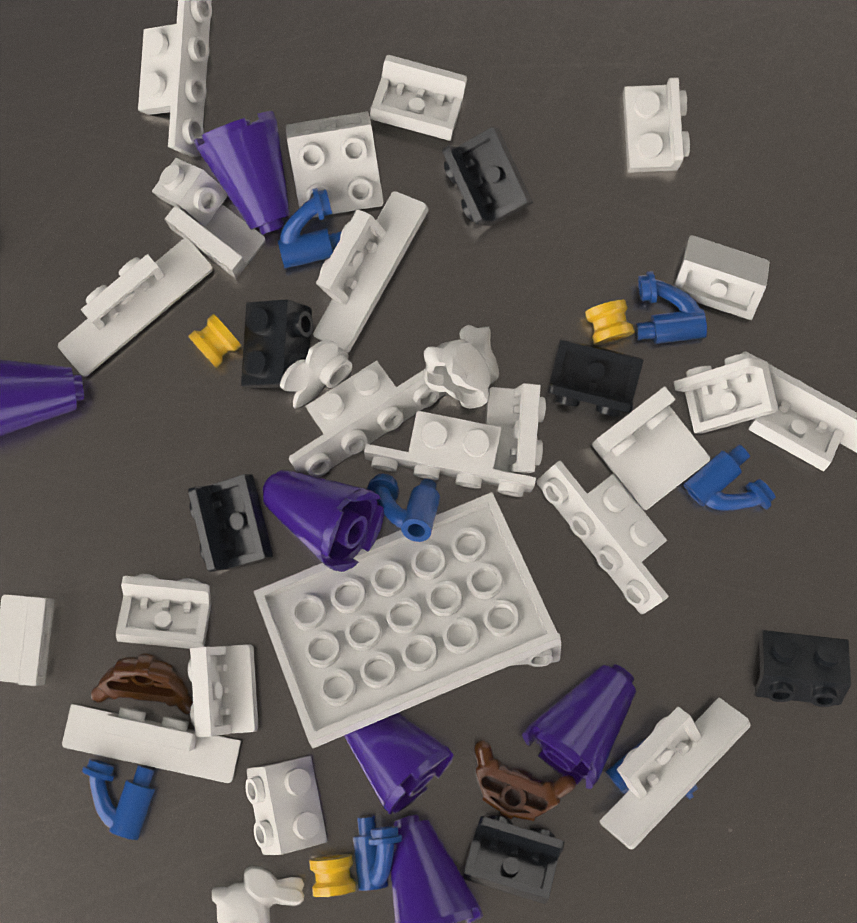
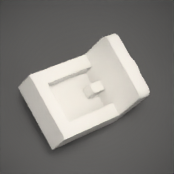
(190, 190)

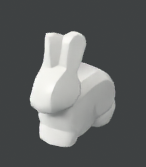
(463, 367)
(252, 898)

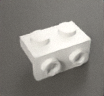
(418, 97)
(728, 393)
(518, 414)
(164, 612)
(223, 690)
(286, 806)

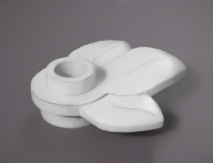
(323, 366)

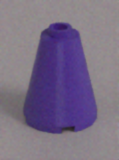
(250, 169)
(35, 393)
(325, 515)
(584, 724)
(398, 759)
(426, 878)

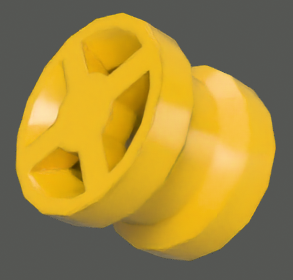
(609, 322)
(214, 340)
(332, 875)

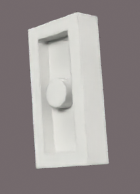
(223, 240)
(722, 277)
(25, 638)

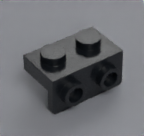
(486, 178)
(274, 339)
(594, 377)
(230, 523)
(803, 668)
(513, 858)

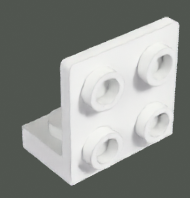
(336, 157)
(651, 450)

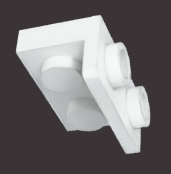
(655, 127)

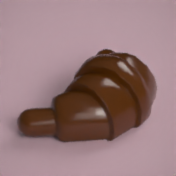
(143, 680)
(515, 789)

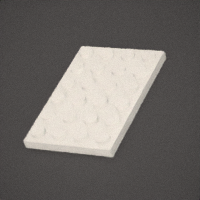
(405, 621)

